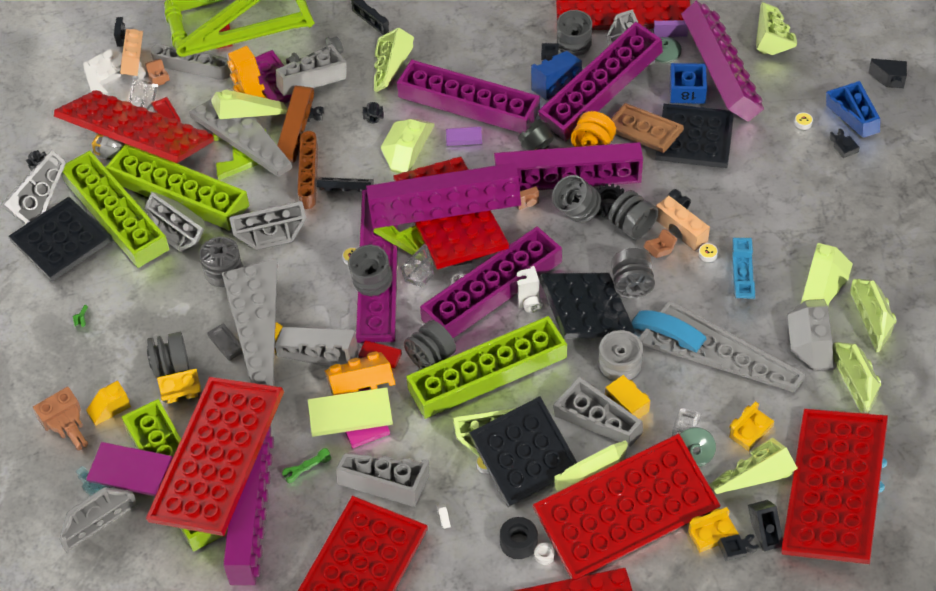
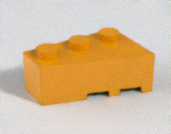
(360, 374)

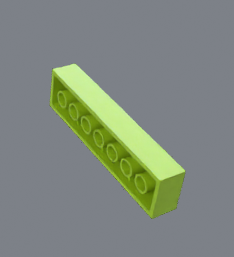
(201, 194)
(114, 209)
(486, 367)
(154, 432)

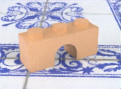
(131, 52)
(693, 229)

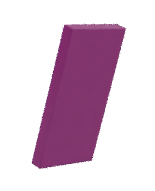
(267, 66)
(129, 469)

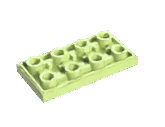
(349, 412)

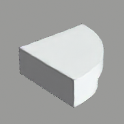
(444, 518)

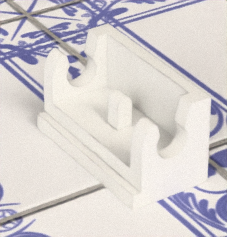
(527, 287)

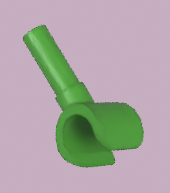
(79, 318)

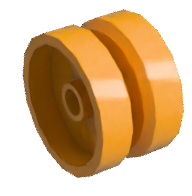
(593, 129)

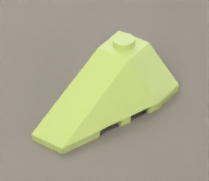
(772, 32)
(390, 53)
(238, 105)
(827, 273)
(768, 463)

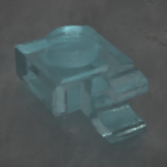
(89, 488)

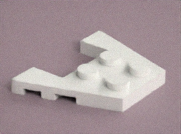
(107, 68)

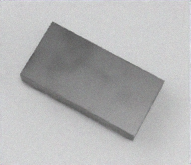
(225, 341)

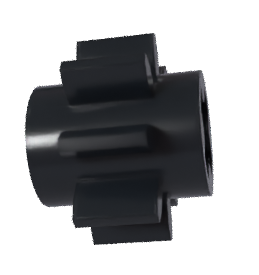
(373, 112)
(35, 158)

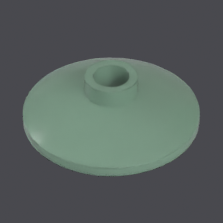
(671, 50)
(700, 438)

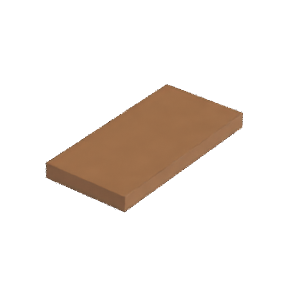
(646, 127)

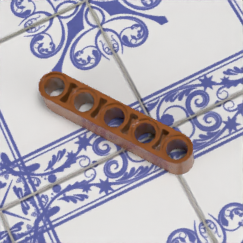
(295, 121)
(308, 169)

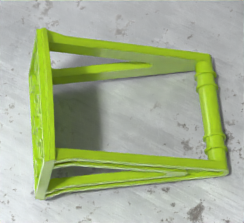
(208, 35)

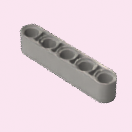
(198, 63)

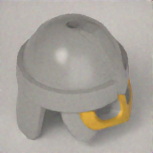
(107, 148)

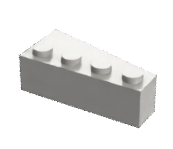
(312, 71)
(317, 345)
(597, 412)
(384, 477)

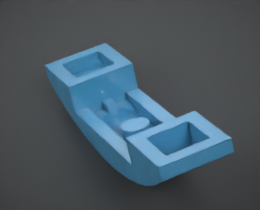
(742, 268)
(669, 326)

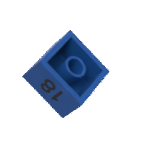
(688, 83)

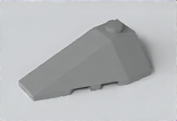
(36, 189)

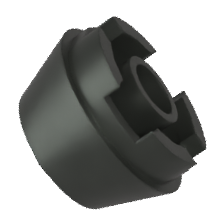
(537, 136)

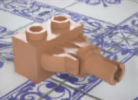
(62, 413)

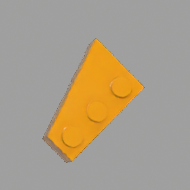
(245, 72)

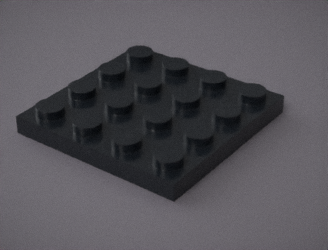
(704, 137)
(60, 238)
(585, 304)
(523, 450)

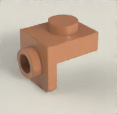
(156, 72)
(529, 198)
(662, 245)

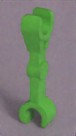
(322, 456)

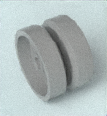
(620, 355)

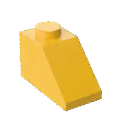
(108, 403)

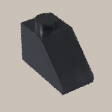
(889, 72)
(766, 524)

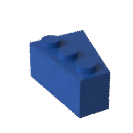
(554, 74)
(854, 108)

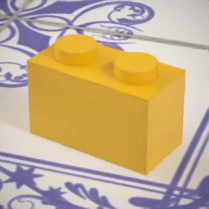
(628, 396)

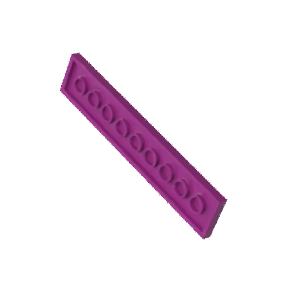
(377, 313)

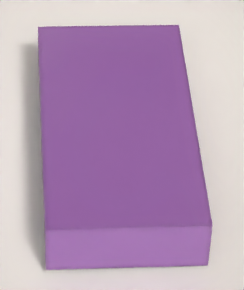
(670, 28)
(463, 136)

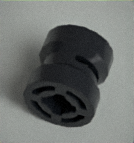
(683, 200)

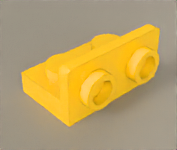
(179, 385)
(750, 426)
(710, 528)

